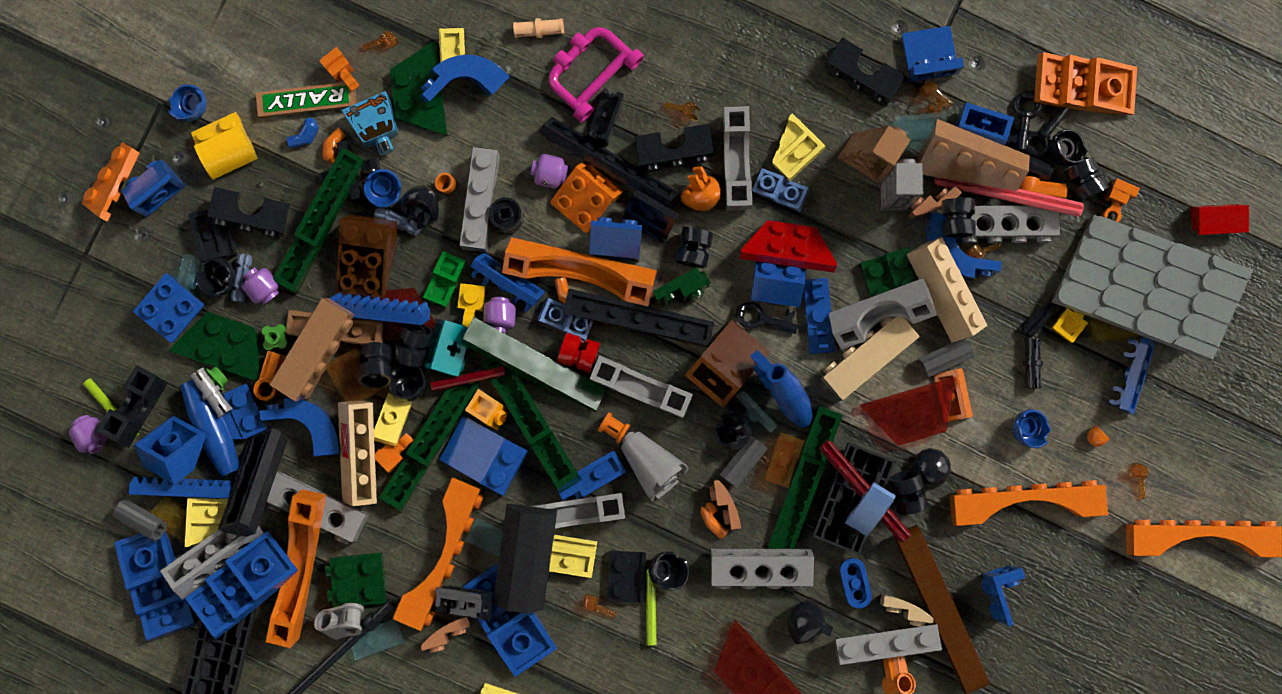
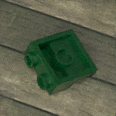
(888, 272)
(688, 286)
(356, 579)

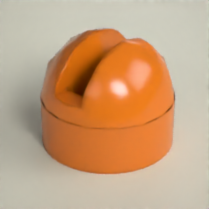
(442, 181)
(1097, 437)

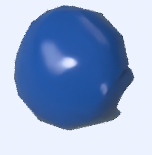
(187, 103)
(382, 188)
(1031, 428)

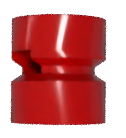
(578, 352)

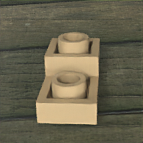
(911, 612)

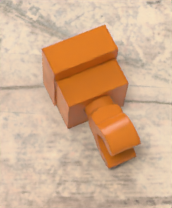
(339, 68)
(1119, 194)
(390, 457)

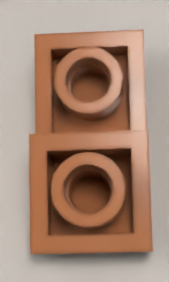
(926, 207)
(722, 497)
(440, 637)

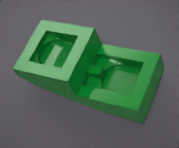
(444, 280)

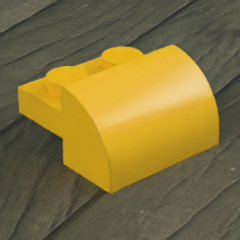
(223, 146)

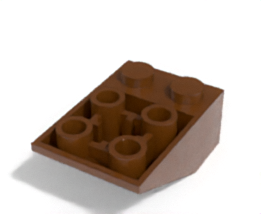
(365, 255)
(725, 364)

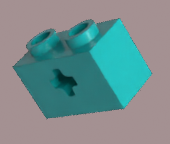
(438, 356)

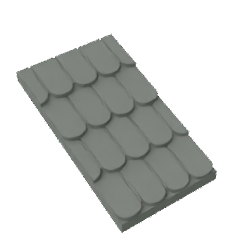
(1152, 286)

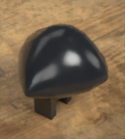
(420, 204)
(807, 622)

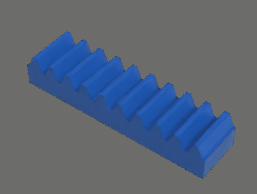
(384, 309)
(183, 488)

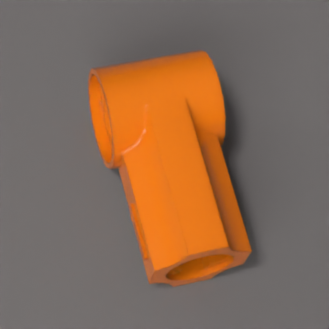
(1048, 188)
(270, 367)
(897, 677)

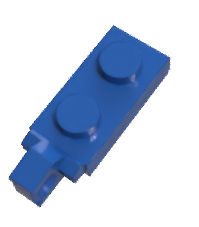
(595, 476)

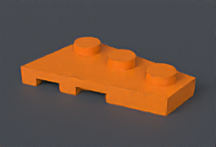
(108, 180)

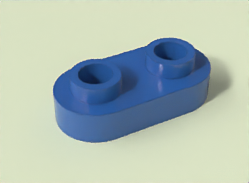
(855, 582)

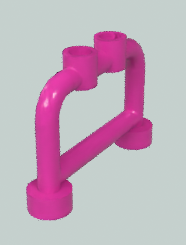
(580, 44)

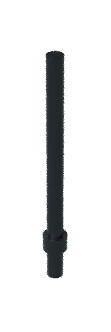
(370, 623)

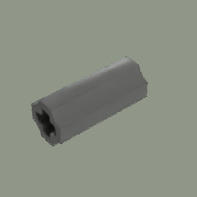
(945, 357)
(743, 462)
(139, 520)

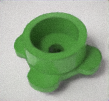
(280, 341)
(217, 377)

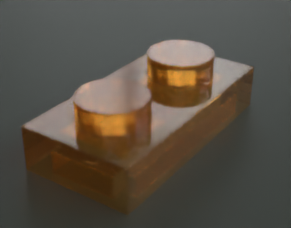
(784, 460)

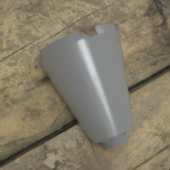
(652, 464)

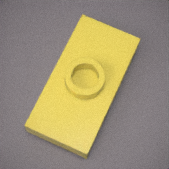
(451, 43)
(391, 421)

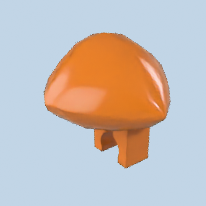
(702, 191)

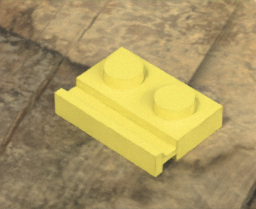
(573, 556)

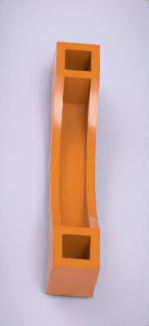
(533, 260)
(459, 503)
(976, 508)
(304, 531)
(1153, 540)

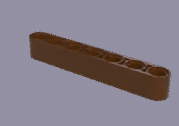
(943, 611)

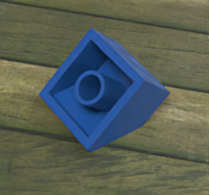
(152, 188)
(171, 449)

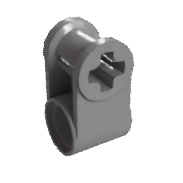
(340, 621)

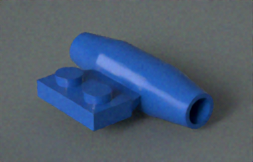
(785, 390)
(238, 423)

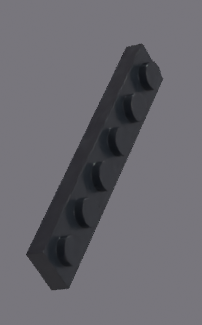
(607, 161)
(638, 317)

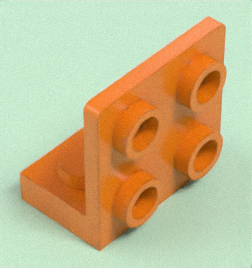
(585, 195)

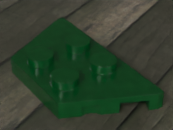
(406, 89)
(222, 345)

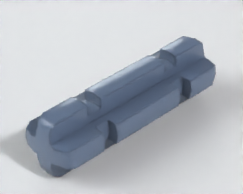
(403, 222)
(243, 262)

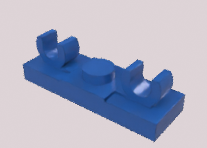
(515, 285)
(817, 316)
(1134, 375)

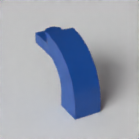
(471, 67)
(965, 263)
(318, 421)

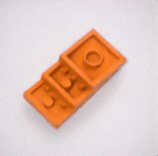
(1085, 84)

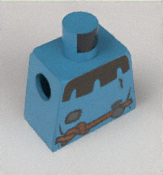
(374, 122)

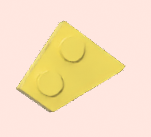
(796, 149)
(202, 518)

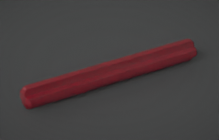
(861, 486)

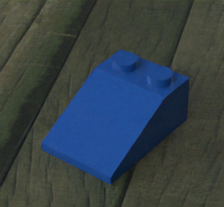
(484, 455)

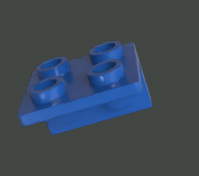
(931, 54)
(168, 308)
(992, 585)

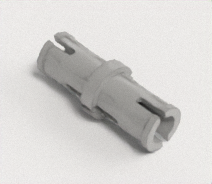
(211, 392)

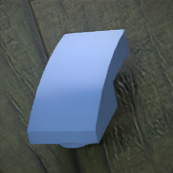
(780, 190)
(552, 315)
(870, 509)

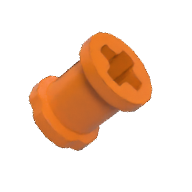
(613, 427)

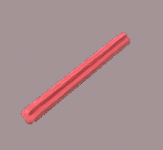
(1021, 196)

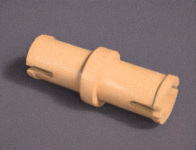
(538, 28)

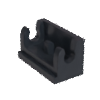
(605, 116)
(464, 601)

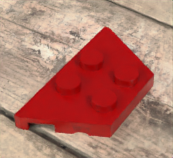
(789, 246)

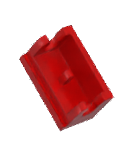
(1220, 219)

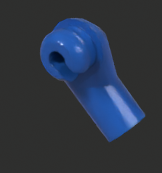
(306, 134)

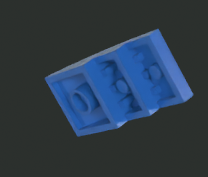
(241, 584)
(152, 597)
(515, 635)

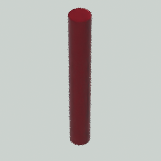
(468, 378)

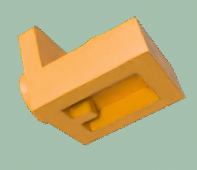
(487, 410)

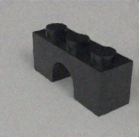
(844, 65)
(654, 154)
(225, 210)
(143, 393)

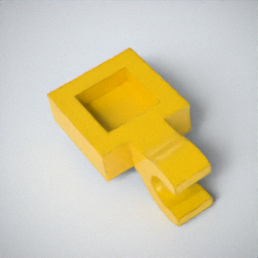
(471, 300)
(1069, 325)

